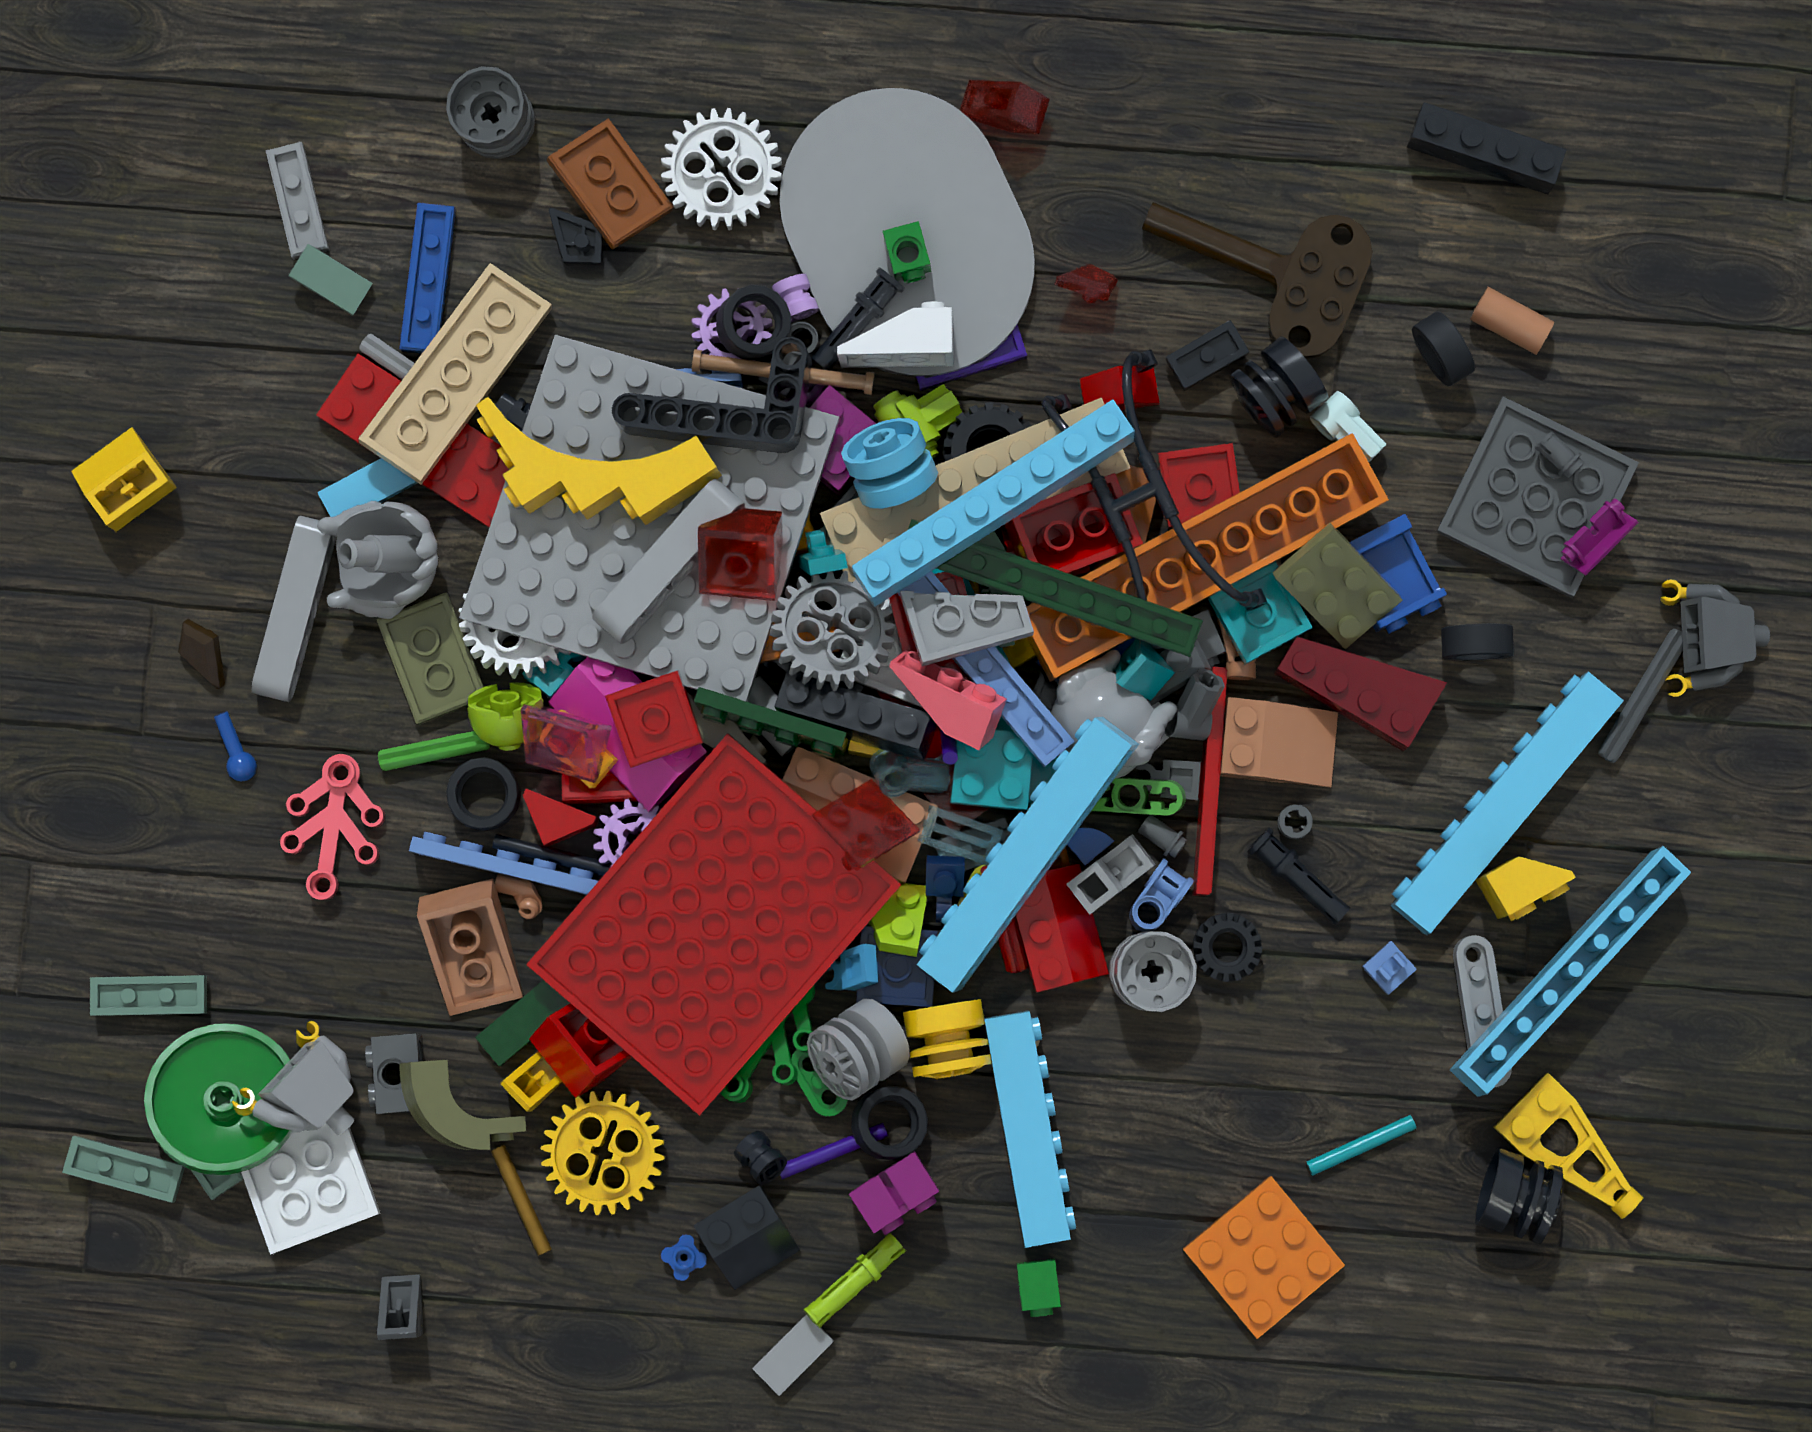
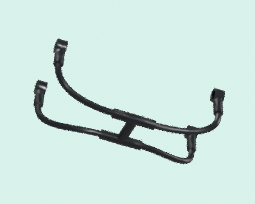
(1155, 487)

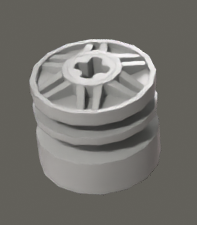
(1168, 986)
(858, 1049)

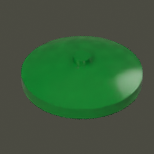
(193, 1094)

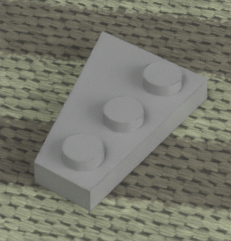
(963, 624)

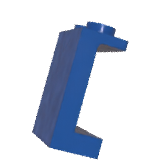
(1400, 562)

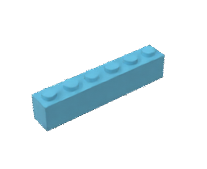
(1027, 1128)

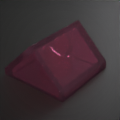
(564, 741)

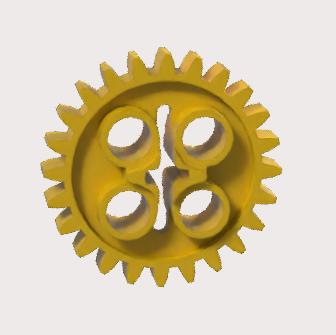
(636, 1165)

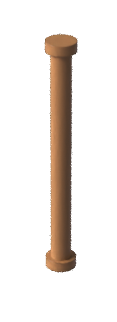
(762, 369)

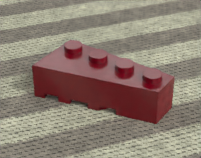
(1368, 692)

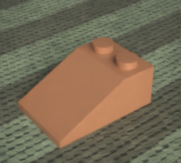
(1278, 742)
(469, 946)

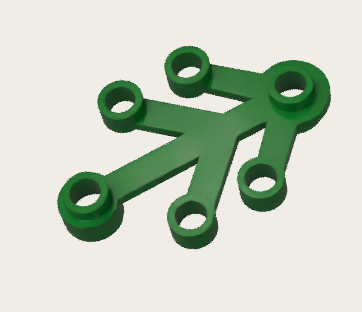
(781, 1052)

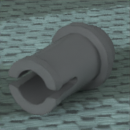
(1560, 455)
(1163, 836)

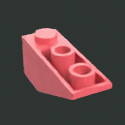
(954, 703)

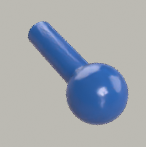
(240, 765)

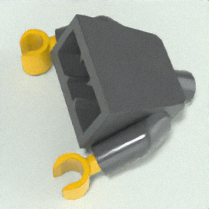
(1715, 635)

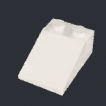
(909, 340)

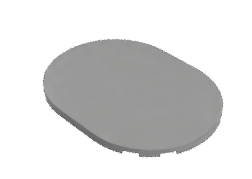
(897, 162)

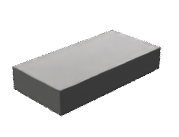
(792, 1355)

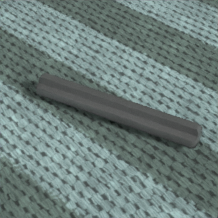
(1642, 697)

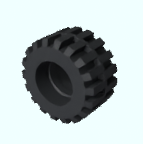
(978, 422)

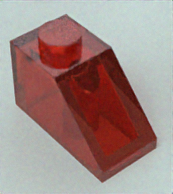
(1005, 105)

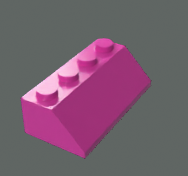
(584, 696)

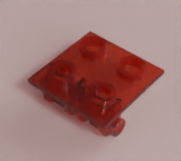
(865, 824)

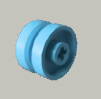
(889, 463)

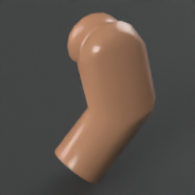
(523, 892)

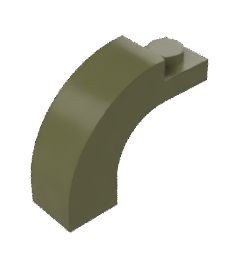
(436, 1112)

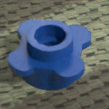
(683, 1268)

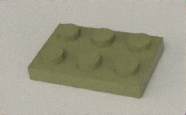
(1337, 586)

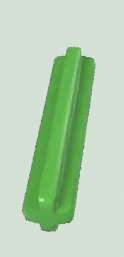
(431, 750)

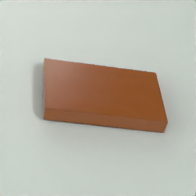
(610, 183)

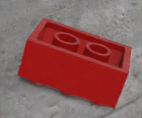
(1069, 529)
(1059, 934)

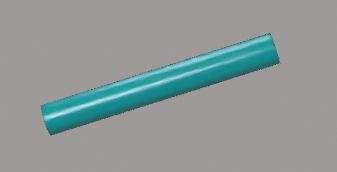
(1361, 1145)

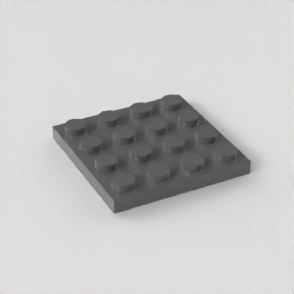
(1519, 505)

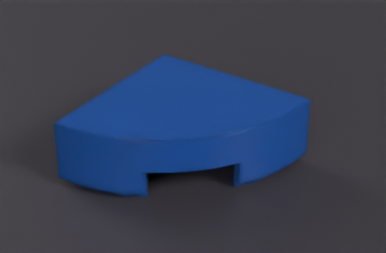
(1088, 844)

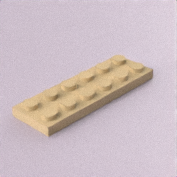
(455, 373)

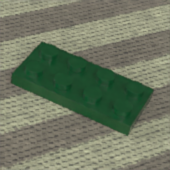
(756, 718)

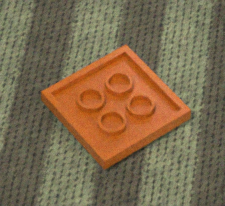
(1263, 1257)

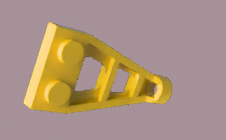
(1536, 1113)

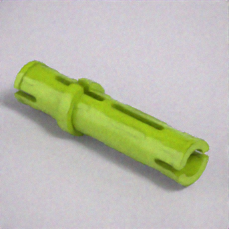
(854, 1280)

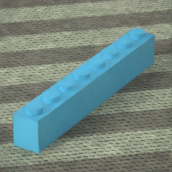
(993, 503)
(1506, 803)
(1027, 853)
(1570, 971)

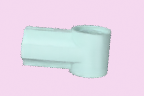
(1340, 418)

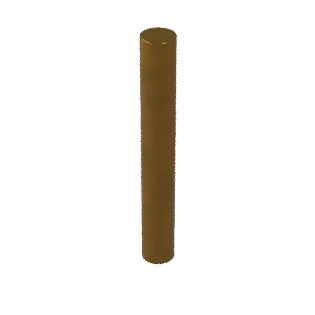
(521, 1200)

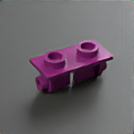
(1593, 544)

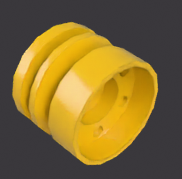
(947, 1038)

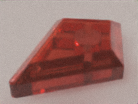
(1089, 281)

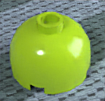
(497, 713)

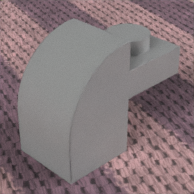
(1111, 874)

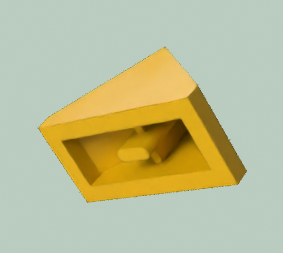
(532, 1082)

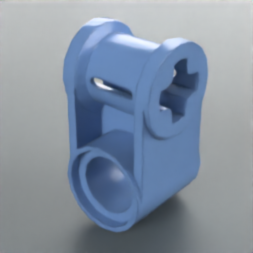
(1160, 895)

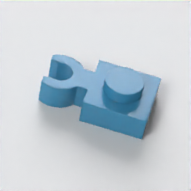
(856, 969)

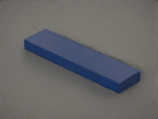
(427, 276)

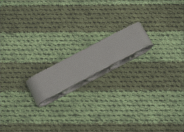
(663, 565)
(293, 611)

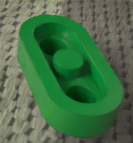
(814, 1087)

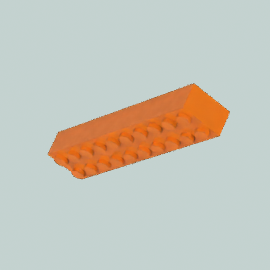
(1232, 537)

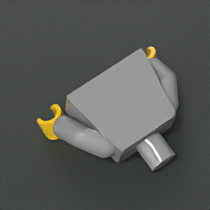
(306, 1089)

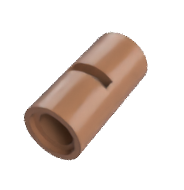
(1512, 320)

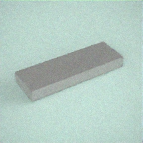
(297, 198)

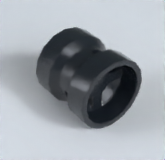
(760, 1157)

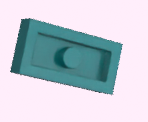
(820, 557)

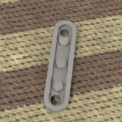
(1477, 989)

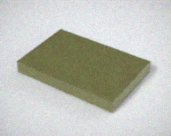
(431, 658)

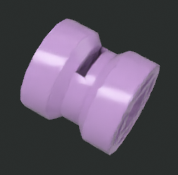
(795, 294)

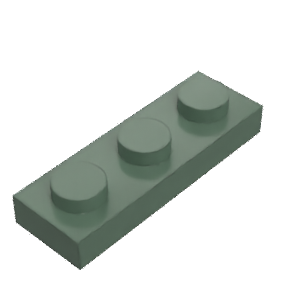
(148, 995)
(123, 1169)

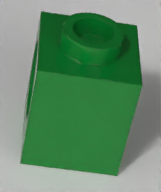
(902, 237)
(1038, 1287)

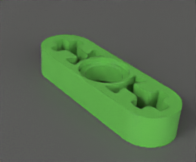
(1157, 806)

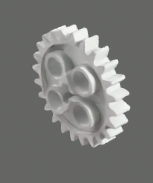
(748, 149)
(523, 655)

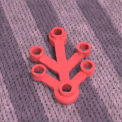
(333, 820)

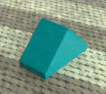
(1142, 670)

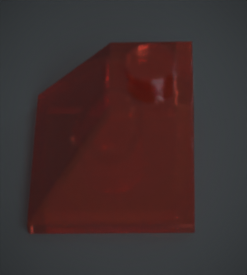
(741, 554)

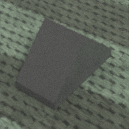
(400, 1308)

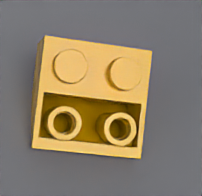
(123, 480)
(1519, 883)

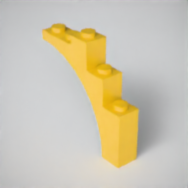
(649, 483)

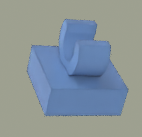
(1389, 967)

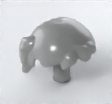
(383, 557)
(1093, 692)

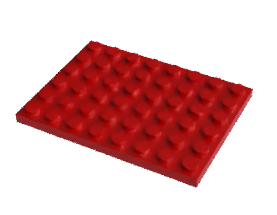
(711, 925)

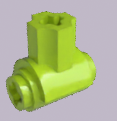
(932, 412)

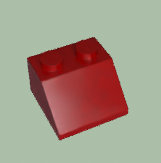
(577, 1050)

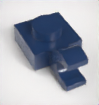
(944, 880)

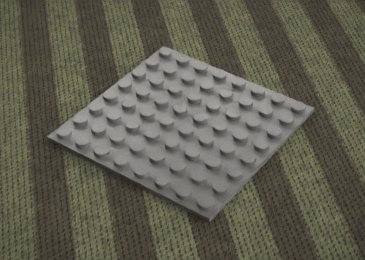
(555, 567)

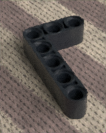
(726, 415)

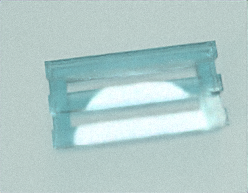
(929, 825)

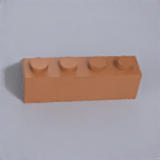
(824, 781)

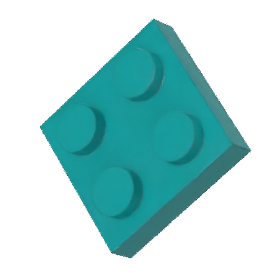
(1265, 627)
(994, 774)

